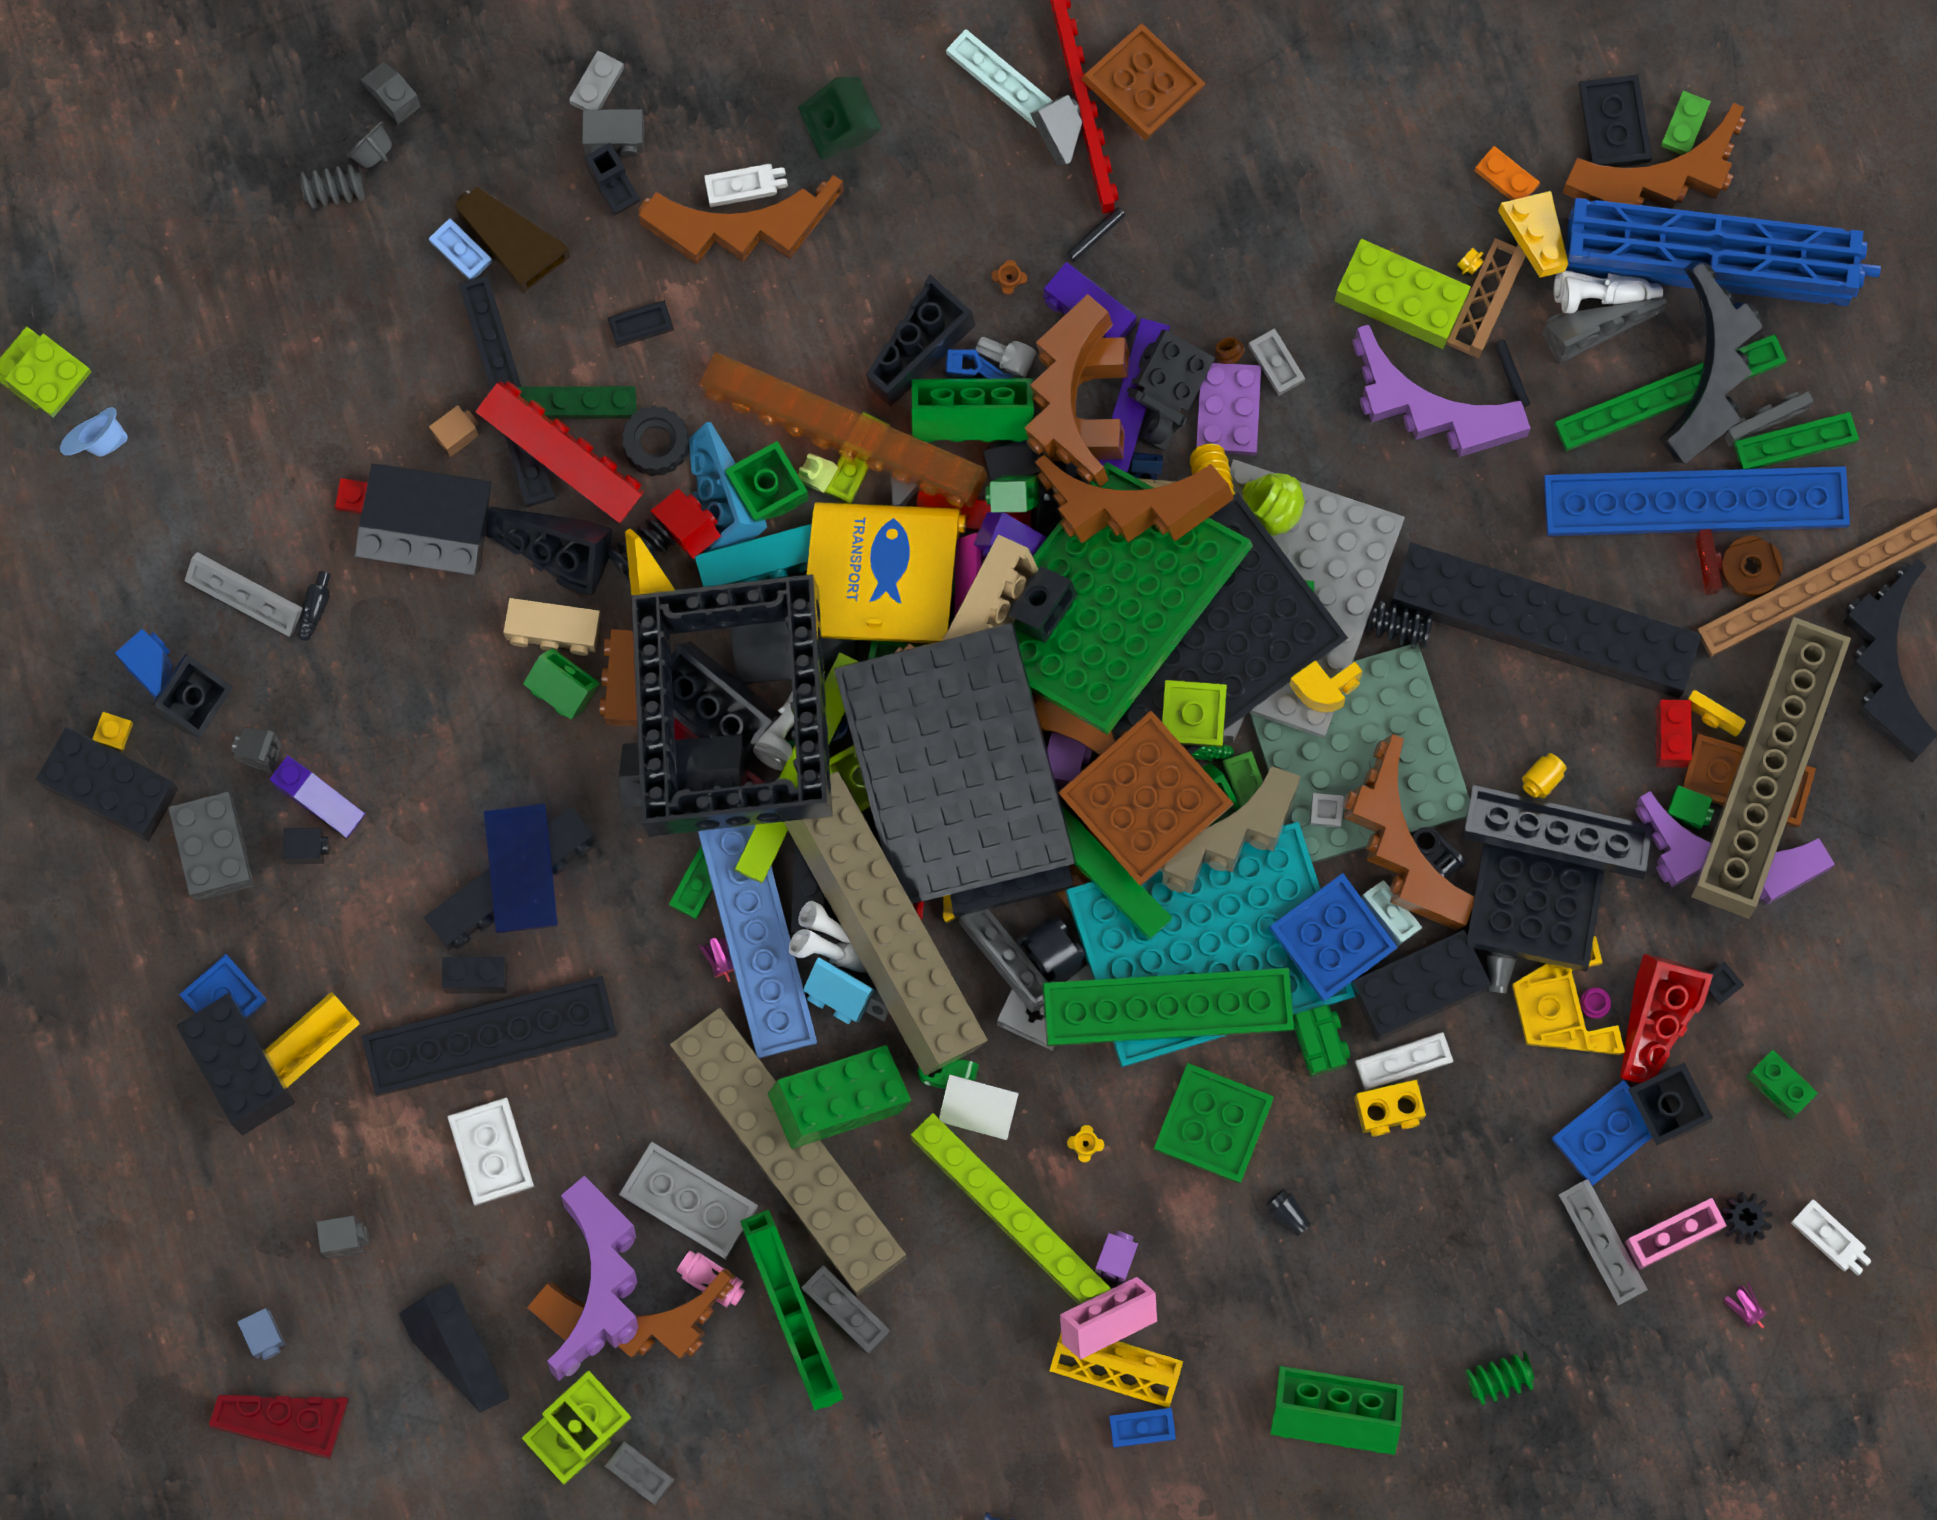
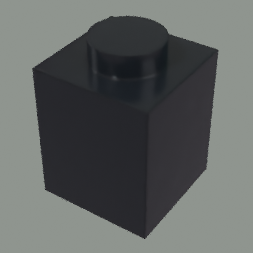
(305, 846)

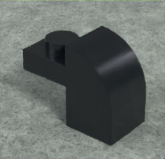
(610, 178)

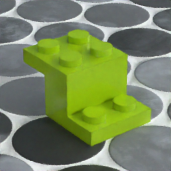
(41, 372)
(576, 1427)

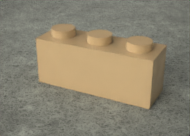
(552, 626)

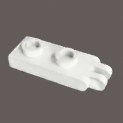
(744, 184)
(1831, 1237)

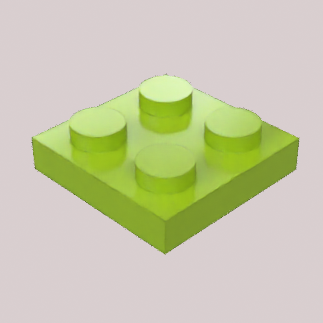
(1195, 712)

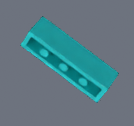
(757, 559)

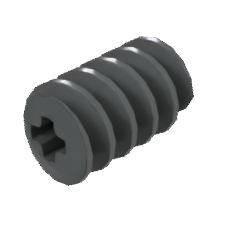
(332, 186)

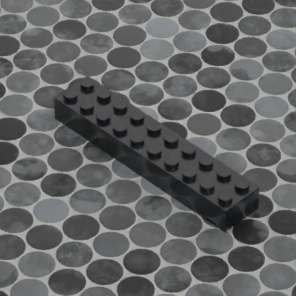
(1546, 620)

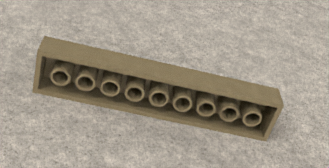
(1771, 768)
(887, 933)
(803, 1175)

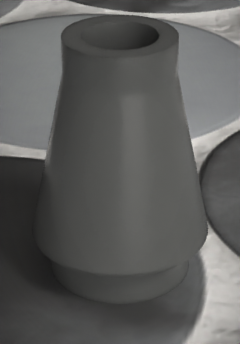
(1499, 971)

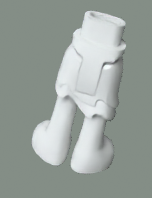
(1615, 289)
(771, 746)
(807, 942)

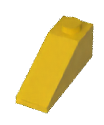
(643, 569)

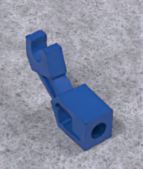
(981, 366)

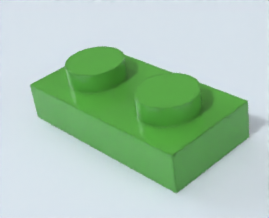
(1685, 123)

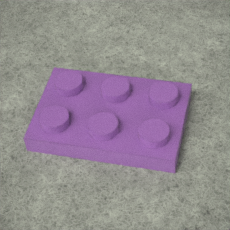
(1230, 408)

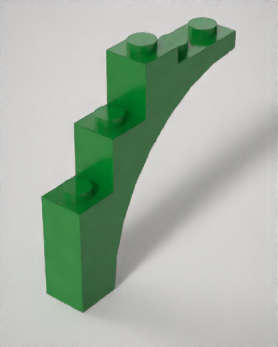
(791, 1310)

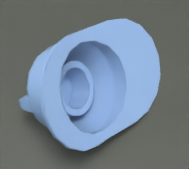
(97, 435)

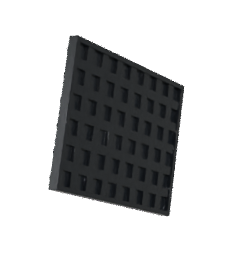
(955, 764)

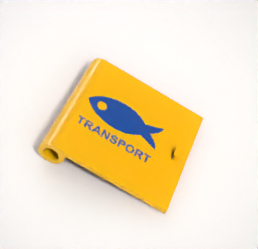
(884, 570)

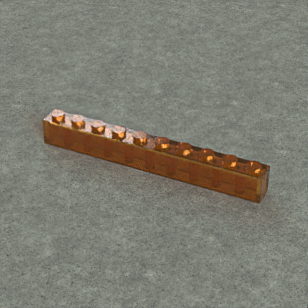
(843, 430)

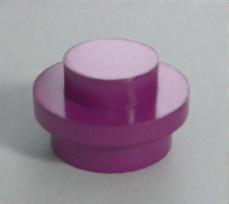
(1595, 1003)

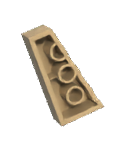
(994, 588)

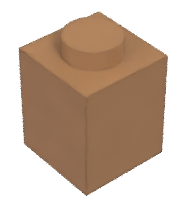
(455, 430)

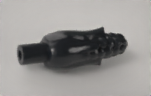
(314, 605)

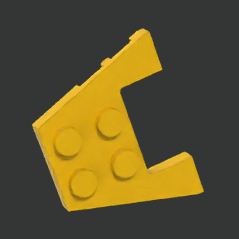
(1553, 1013)

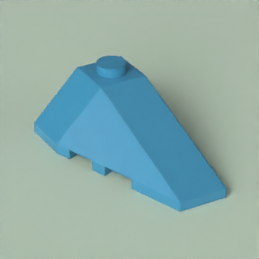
(716, 492)

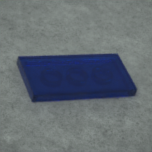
(521, 868)

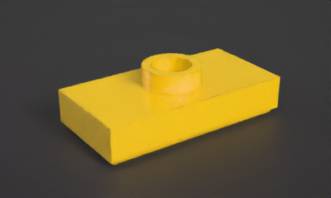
(1715, 714)

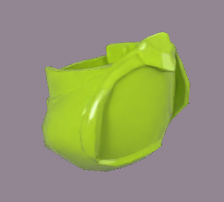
(1275, 501)

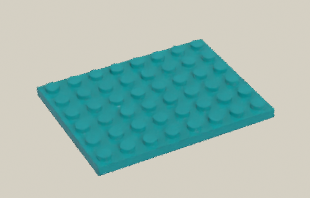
(1211, 931)

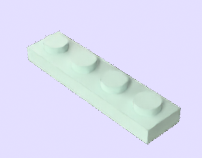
(997, 75)

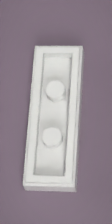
(1404, 1061)

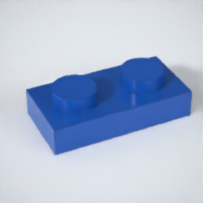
(1142, 1428)

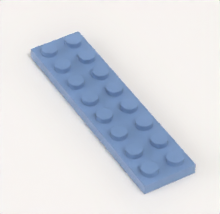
(758, 947)

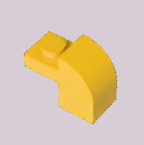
(1320, 691)

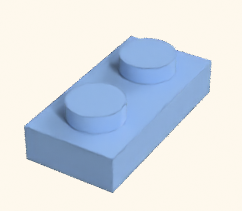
(460, 250)

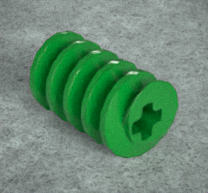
(1500, 1378)

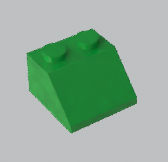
(767, 483)

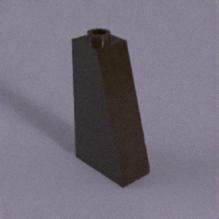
(513, 241)

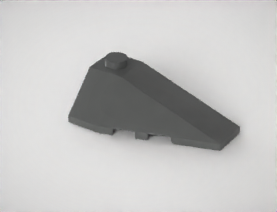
(1585, 329)

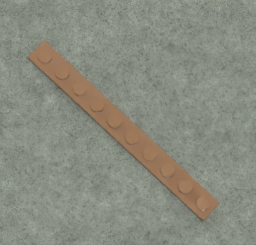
(1820, 584)

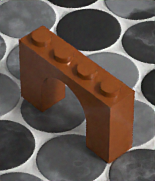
(1104, 436)

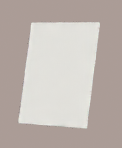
(978, 1107)

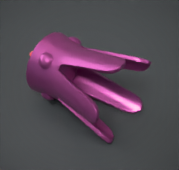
(719, 957)
(1753, 1311)

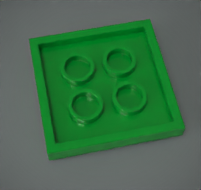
(1213, 1123)

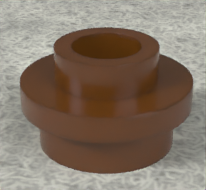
(1229, 350)

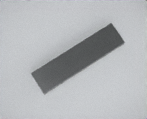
(1005, 956)

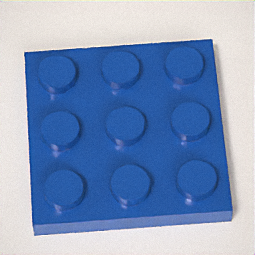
(1332, 937)

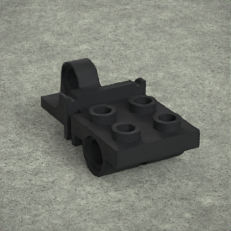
(1168, 382)

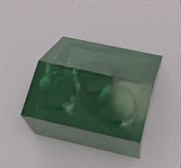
(840, 116)

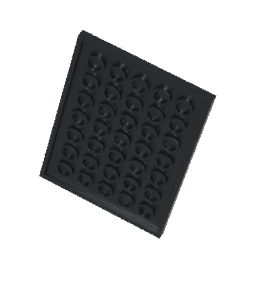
(1251, 633)

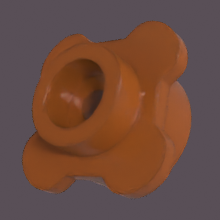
(1009, 268)

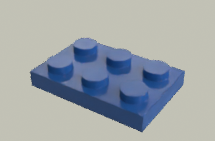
(1603, 1134)

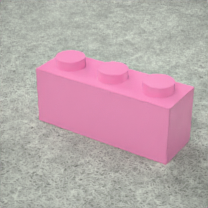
(1675, 1234)
(1108, 1318)

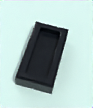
(640, 324)

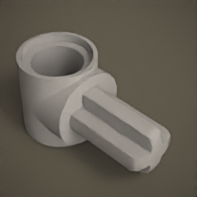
(1013, 359)

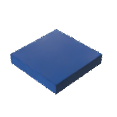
(220, 980)

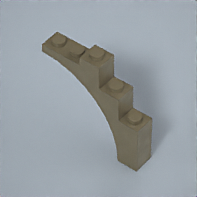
(1220, 845)

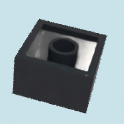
(191, 697)
(1671, 1104)

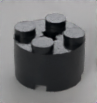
(1052, 950)

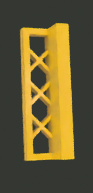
(311, 1038)
(1120, 1360)

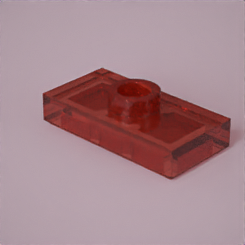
(1709, 562)

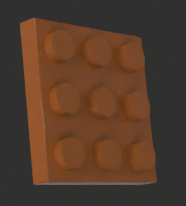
(1143, 81)

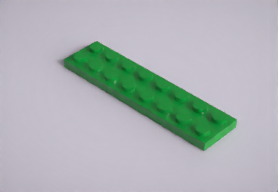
(1167, 1007)

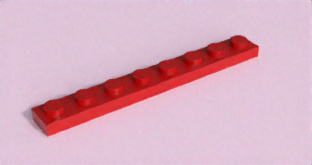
(1092, 136)

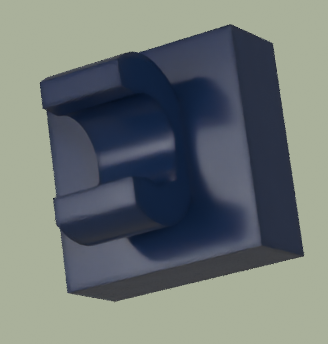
(1147, 463)

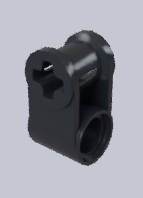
(1440, 852)

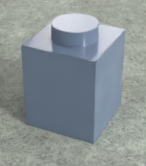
(262, 1334)

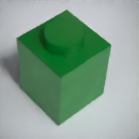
(1690, 808)

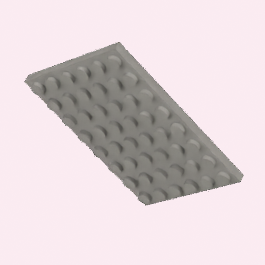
(1346, 554)

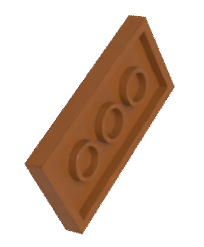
(1714, 769)

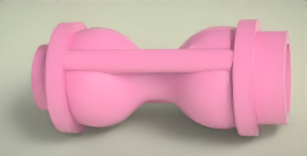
(697, 1270)

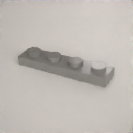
(243, 594)
(1603, 1242)

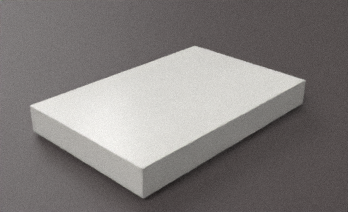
(490, 1151)

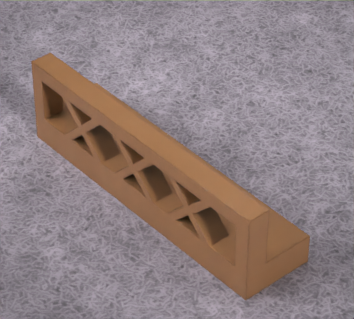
(1497, 303)

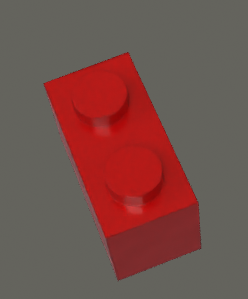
(686, 522)
(1673, 733)

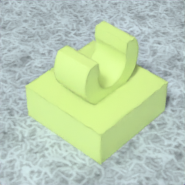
(817, 472)

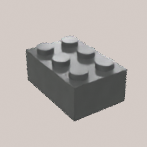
(211, 846)

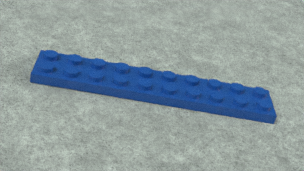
(1696, 501)

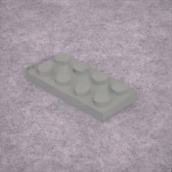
(688, 1200)

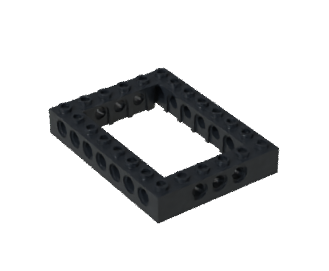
(718, 607)

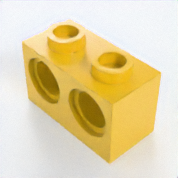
(1387, 1100)

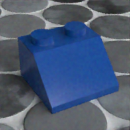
(147, 661)

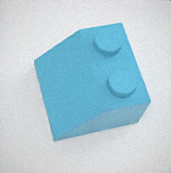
(838, 990)

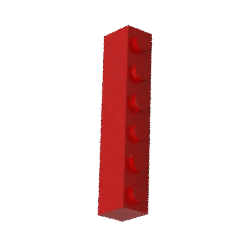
(559, 451)

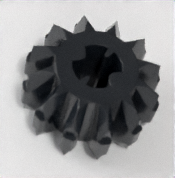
(1751, 1209)

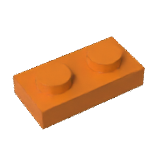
(1506, 175)

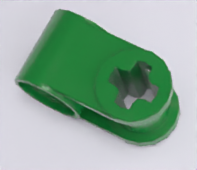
(958, 1068)

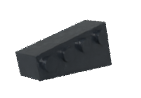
(919, 341)

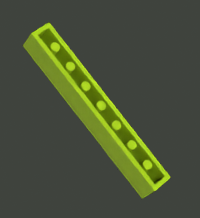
(1008, 1210)

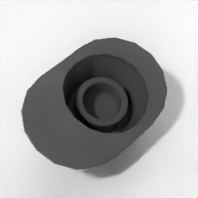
(371, 148)

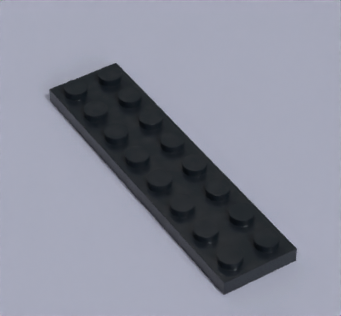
(489, 1036)

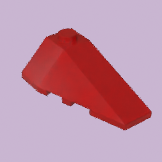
(1661, 1008)

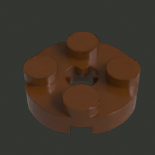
(1765, 577)

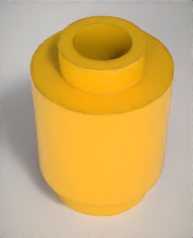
(1544, 776)

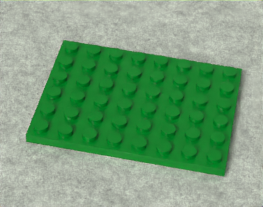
(1128, 609)

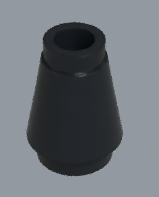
(1288, 1212)

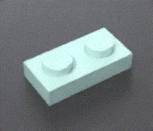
(1394, 919)

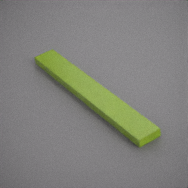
(768, 837)

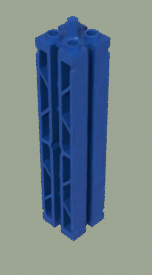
(1744, 252)

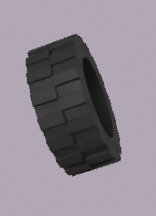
(651, 418)

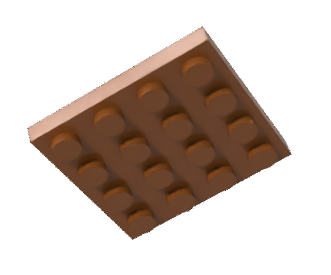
(1146, 798)

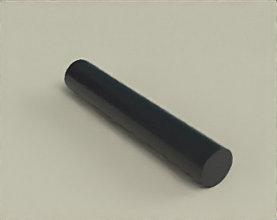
(1095, 234)
(1511, 372)

